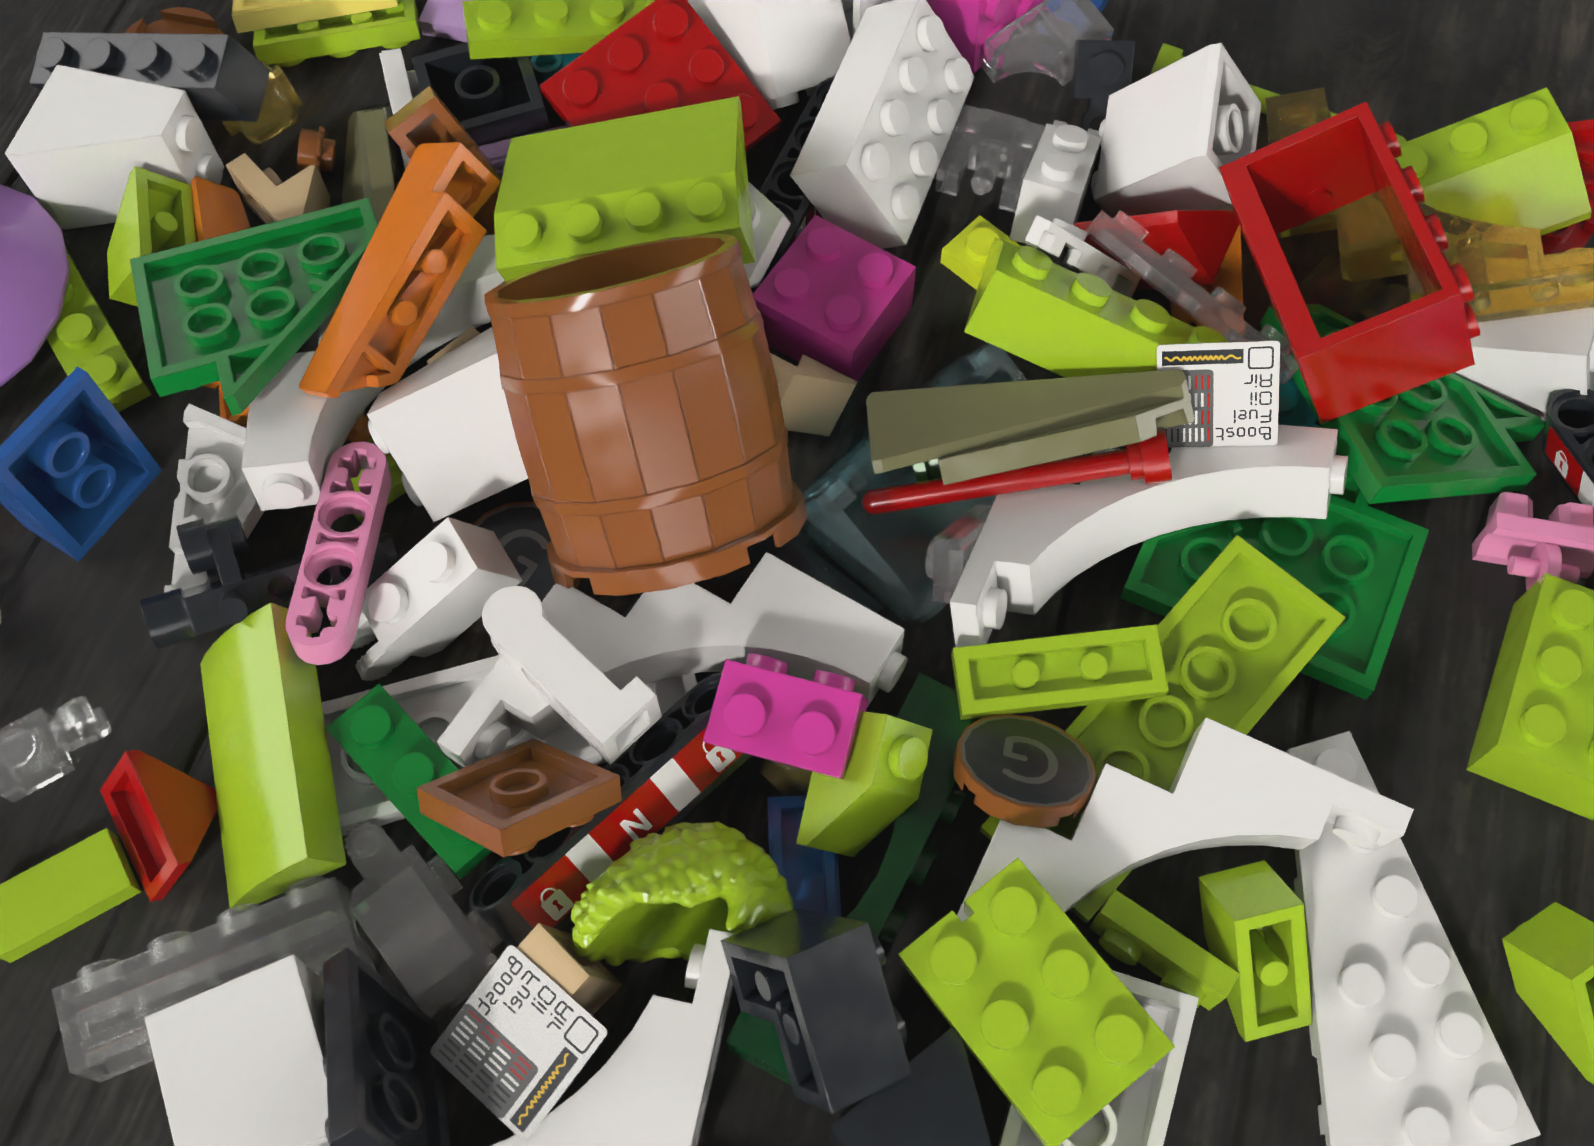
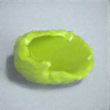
(674, 892)

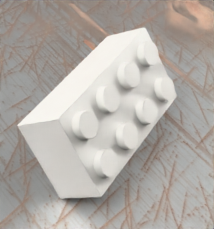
(885, 123)

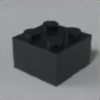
(487, 96)

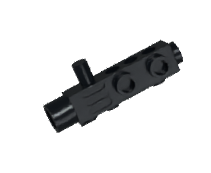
(230, 592)

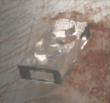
(951, 550)

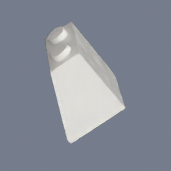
(780, 42)
(93, 132)
(1173, 134)
(1534, 357)
(450, 429)
(246, 1060)

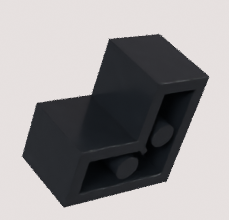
(827, 1002)

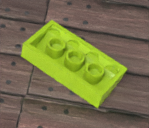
(269, 760)

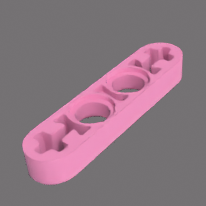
(334, 548)

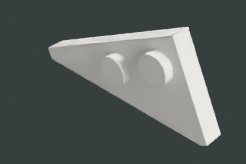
(1067, 248)
(210, 485)

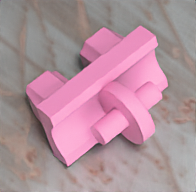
(1535, 545)

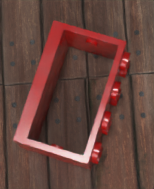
(1313, 176)

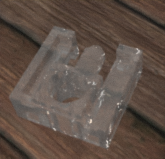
(994, 148)

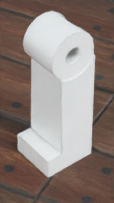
(565, 677)

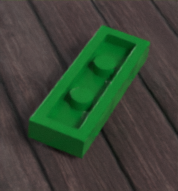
(398, 761)

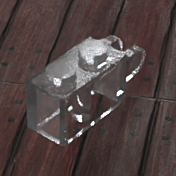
(417, 921)

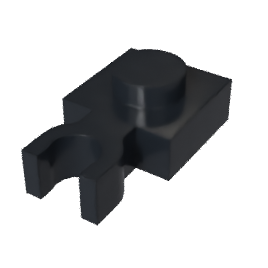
(1099, 71)

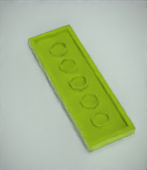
(1225, 659)

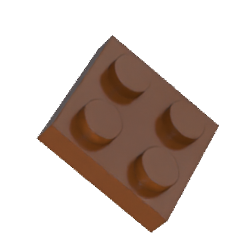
(519, 796)

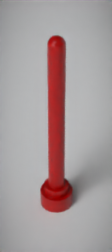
(1142, 460)

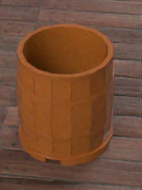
(646, 413)

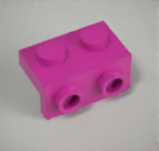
(785, 716)

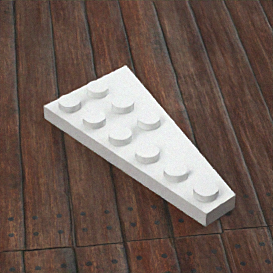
(1390, 1005)

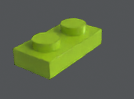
(1139, 936)

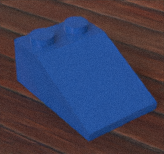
(73, 467)

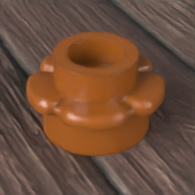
(316, 150)

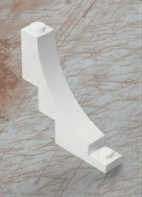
(297, 433)
(1054, 533)
(688, 633)
(1222, 795)
(658, 1076)

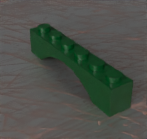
(905, 861)

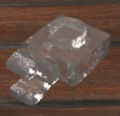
(39, 745)

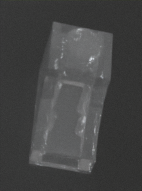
(1044, 40)

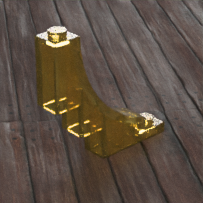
(1501, 261)

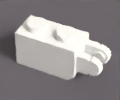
(1056, 177)
(431, 596)

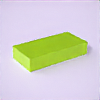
(63, 893)

